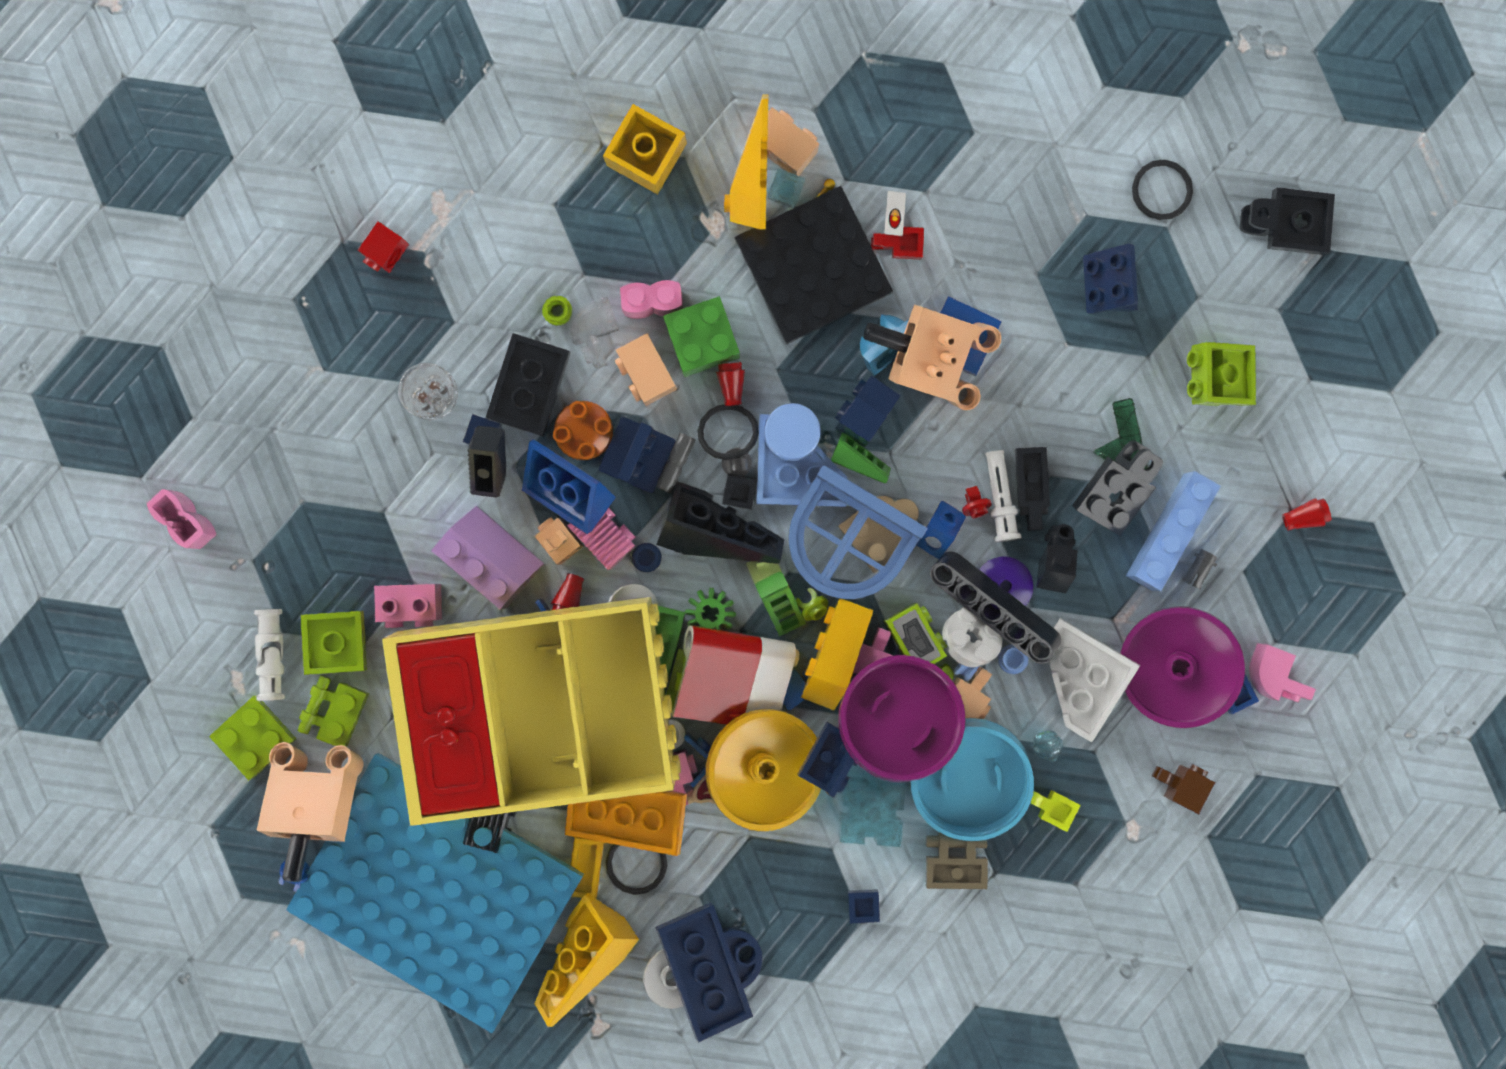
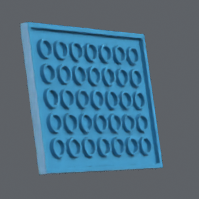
(428, 905)

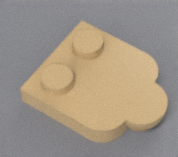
(875, 539)

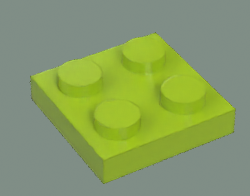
(333, 642)
(250, 737)

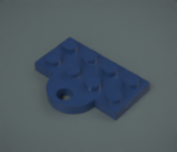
(709, 969)

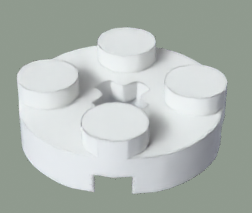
(961, 648)

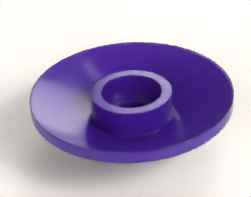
(1012, 571)

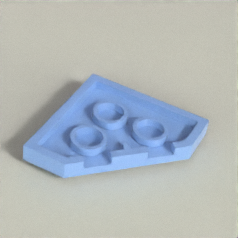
(788, 481)

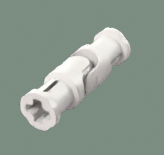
(269, 665)

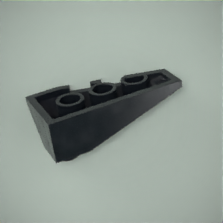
(707, 529)

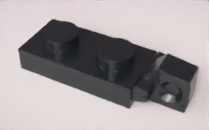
(1032, 485)

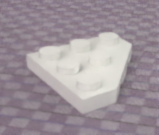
(1088, 679)

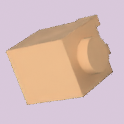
(558, 540)
(974, 701)

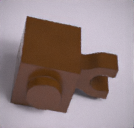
(1187, 787)

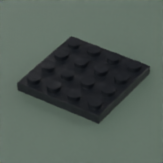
(813, 265)

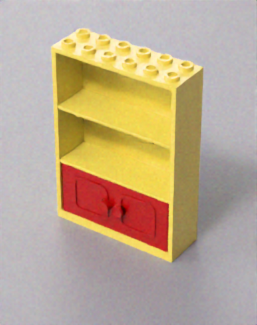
(532, 711)

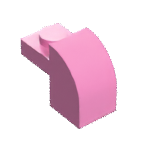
(1270, 674)

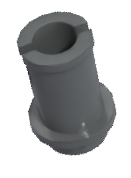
(1200, 566)

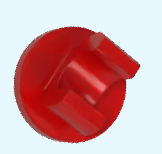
(975, 505)

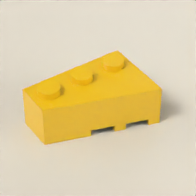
(837, 653)

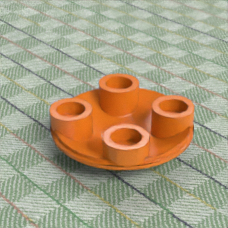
(583, 430)

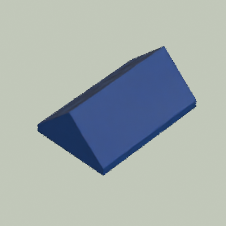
(564, 488)

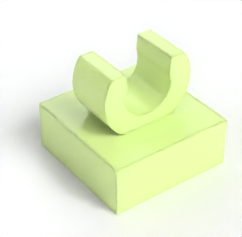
(762, 570)

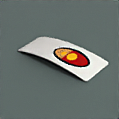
(895, 213)

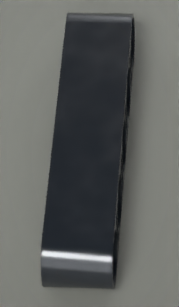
(1001, 620)

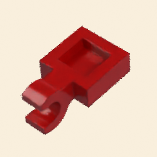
(903, 247)

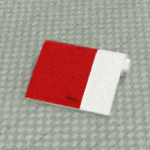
(732, 674)

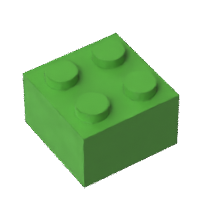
(702, 336)

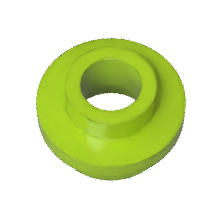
(553, 302)

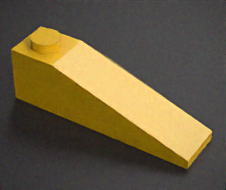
(590, 951)

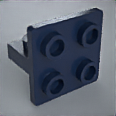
(1111, 280)
(637, 454)
(828, 762)

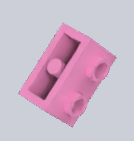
(408, 603)

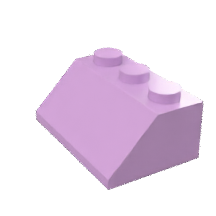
(488, 557)

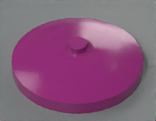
(1186, 669)

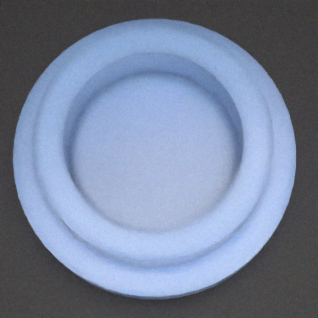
(1012, 660)

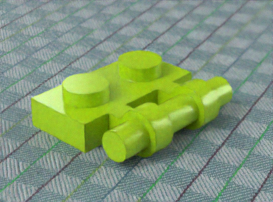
(341, 715)

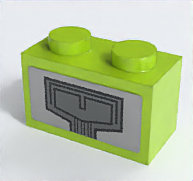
(914, 635)

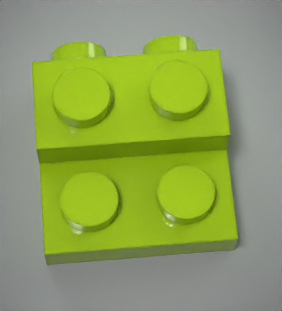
(1222, 374)

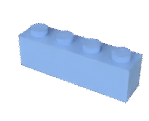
(1173, 531)

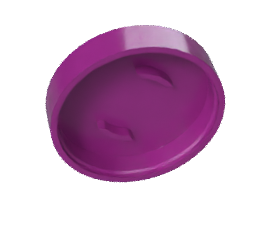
(901, 718)

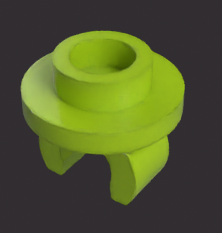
(815, 608)

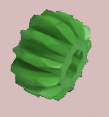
(712, 602)

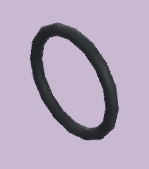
(1178, 168)
(750, 445)
(634, 891)

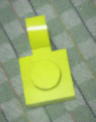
(1056, 809)

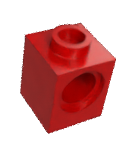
(382, 248)

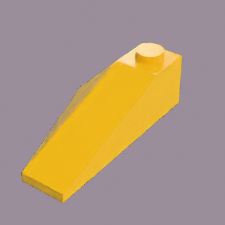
(749, 183)

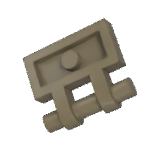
(955, 871)

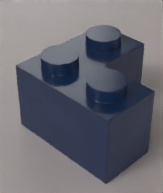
(867, 411)

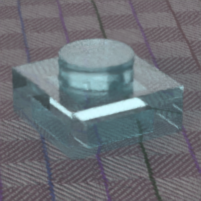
(786, 188)

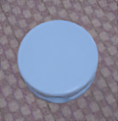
(792, 432)

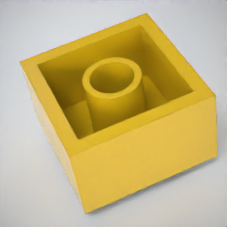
(645, 149)

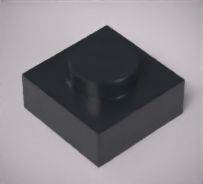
(739, 491)

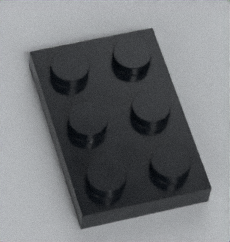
(528, 384)

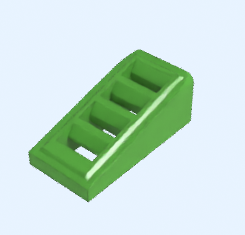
(857, 458)
(772, 589)

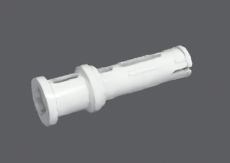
(996, 460)

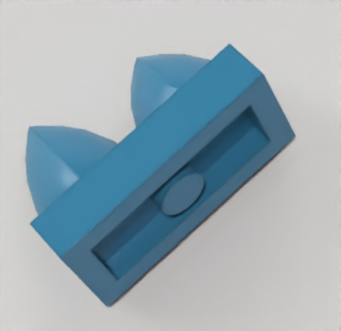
(877, 356)

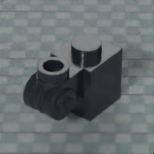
(1058, 561)

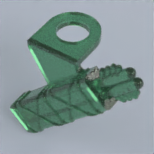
(1127, 429)

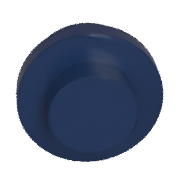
(646, 557)

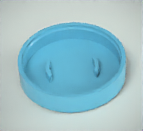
(980, 788)

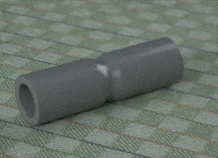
(676, 460)

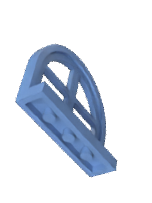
(868, 506)

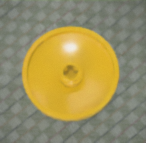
(756, 770)

